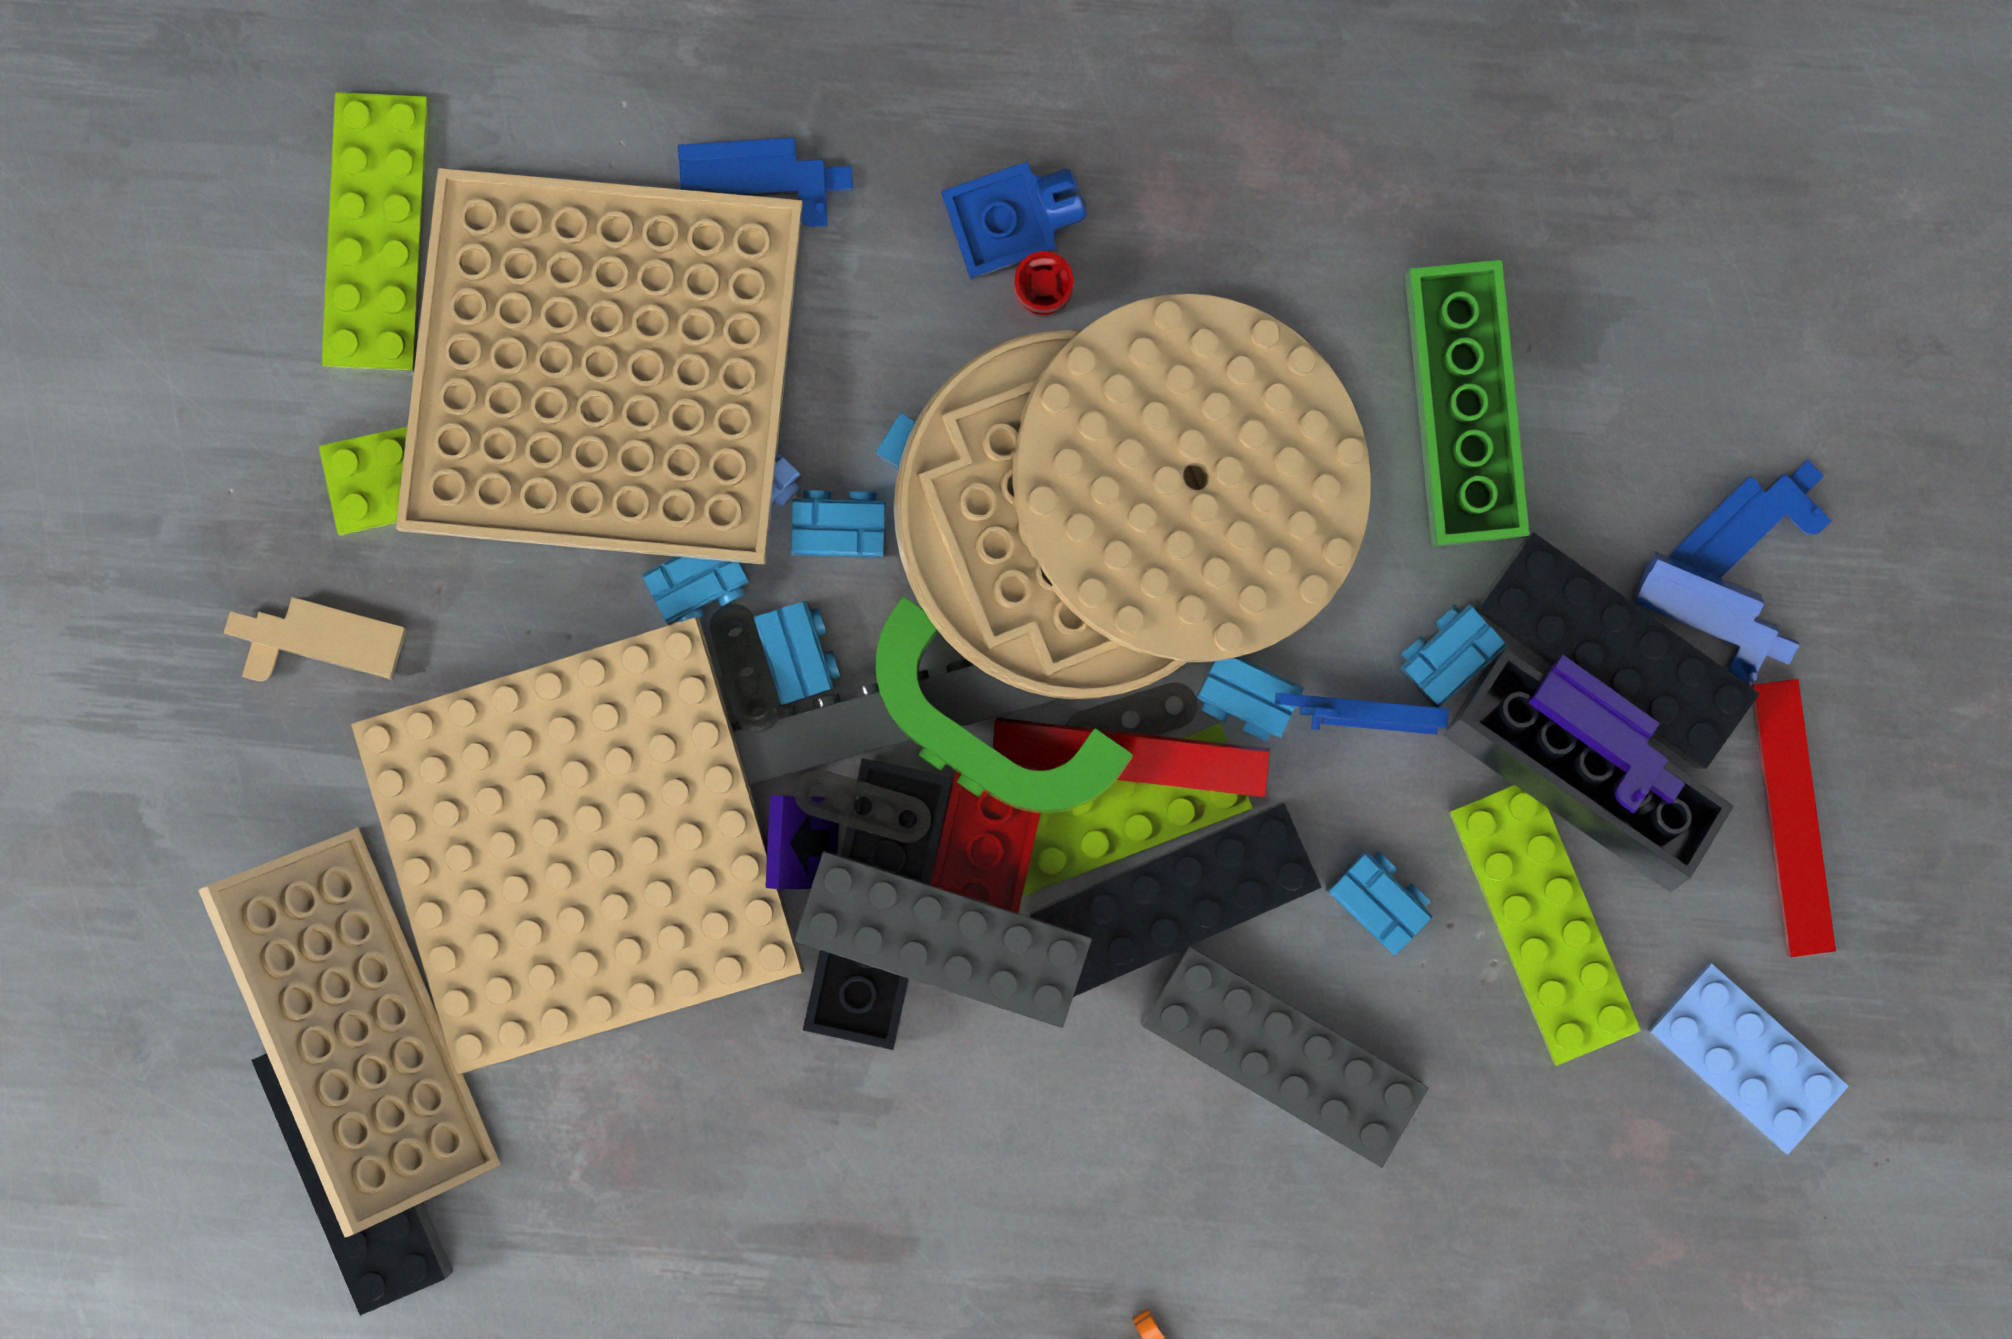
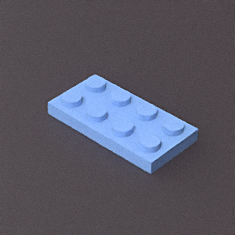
(1748, 1058)

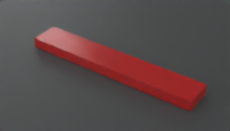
(1154, 759)
(1793, 819)

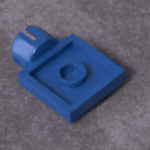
(1011, 215)

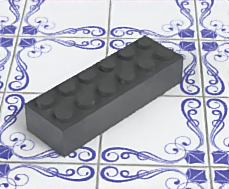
(943, 938)
(1284, 1055)

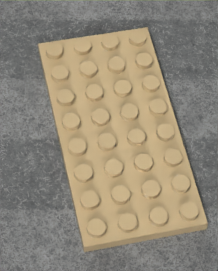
(349, 1030)

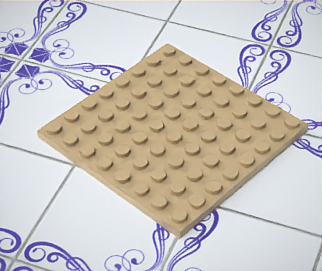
(600, 366)
(577, 846)

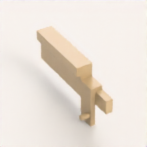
(320, 635)

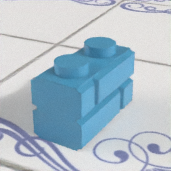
(838, 526)
(689, 584)
(796, 652)
(1451, 654)
(1248, 694)
(1380, 901)

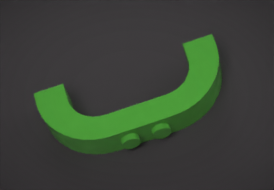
(982, 768)

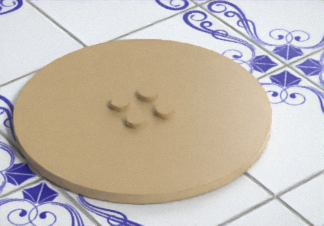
(967, 544)

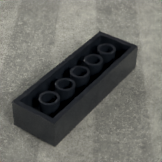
(1570, 612)
(1579, 782)
(1186, 895)
(849, 996)
(378, 1261)

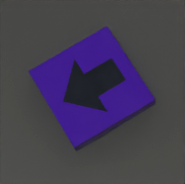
(796, 843)

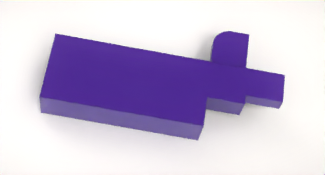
(1610, 728)

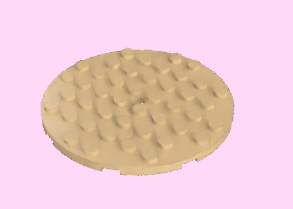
(1107, 492)

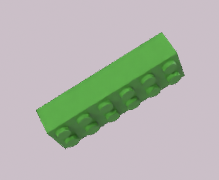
(1466, 403)

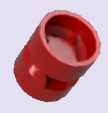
(1043, 284)

